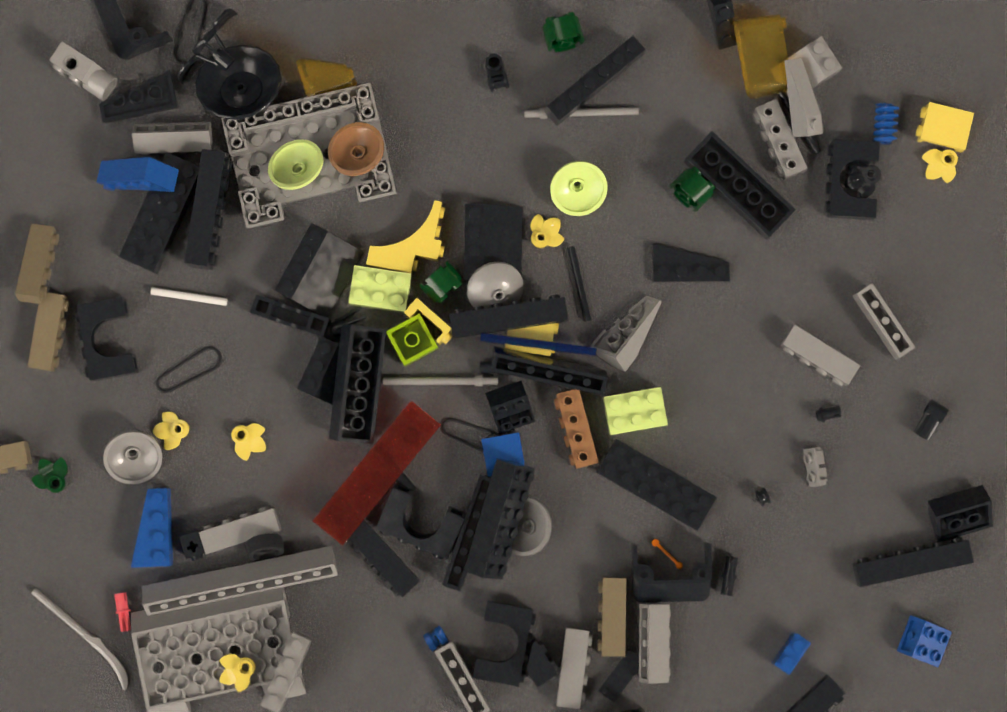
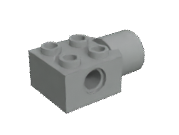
(85, 73)

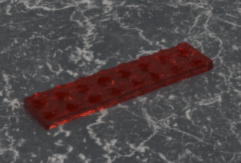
(376, 473)

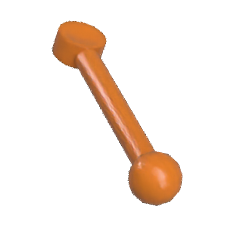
(679, 565)

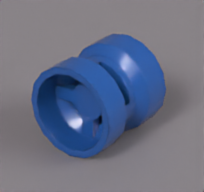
(431, 640)

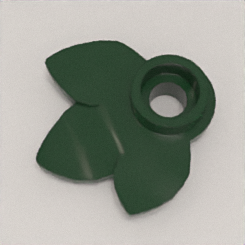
(49, 473)

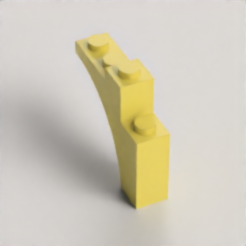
(421, 244)

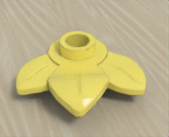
(938, 166)
(548, 230)
(168, 430)
(251, 440)
(234, 672)

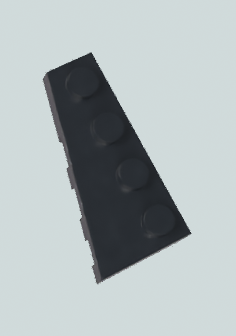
(141, 100)
(683, 266)

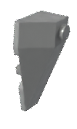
(804, 107)
(623, 341)

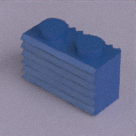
(791, 653)

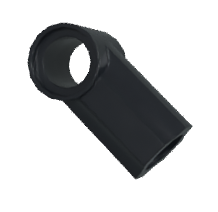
(933, 415)

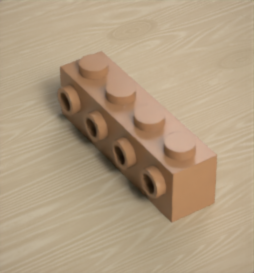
(576, 428)

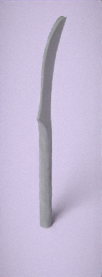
(96, 642)

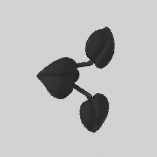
(221, 57)

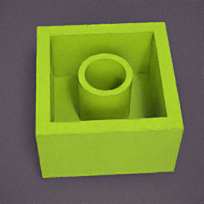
(412, 340)

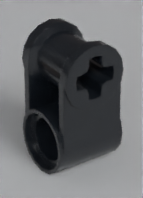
(496, 76)

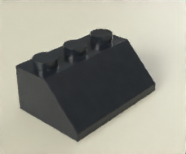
(321, 371)
(960, 513)

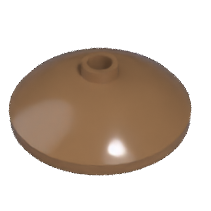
(352, 141)

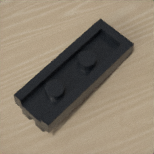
(620, 676)

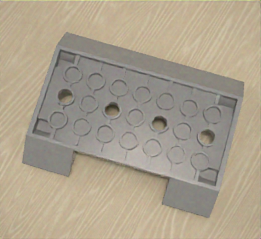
(312, 118)
(210, 632)

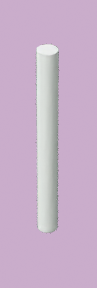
(189, 296)

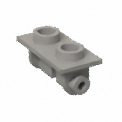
(815, 475)

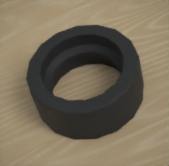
(265, 546)

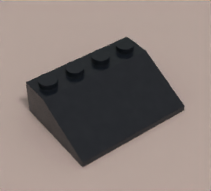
(492, 235)
(319, 270)

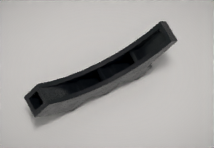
(722, 20)

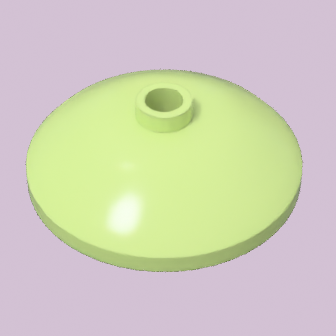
(295, 164)
(582, 198)

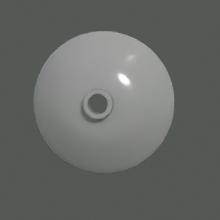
(494, 279)
(132, 467)
(532, 541)

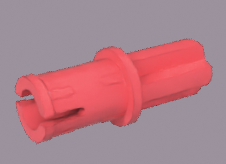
(123, 611)

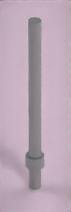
(586, 112)
(478, 380)

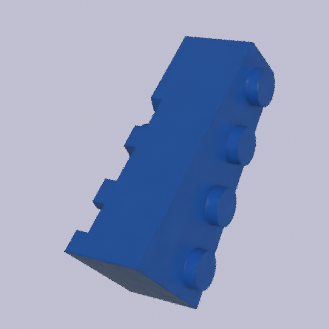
(137, 174)
(154, 536)

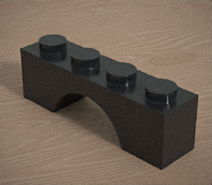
(290, 316)

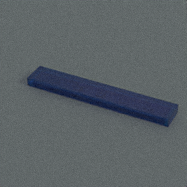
(537, 344)

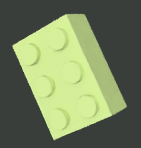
(380, 289)
(635, 411)

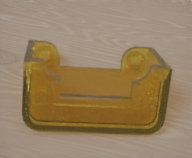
(762, 54)
(324, 76)

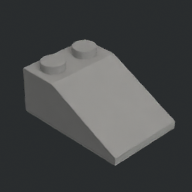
(818, 61)

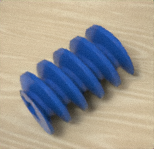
(885, 123)

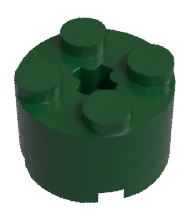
(562, 32)
(692, 188)
(441, 282)

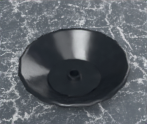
(252, 70)

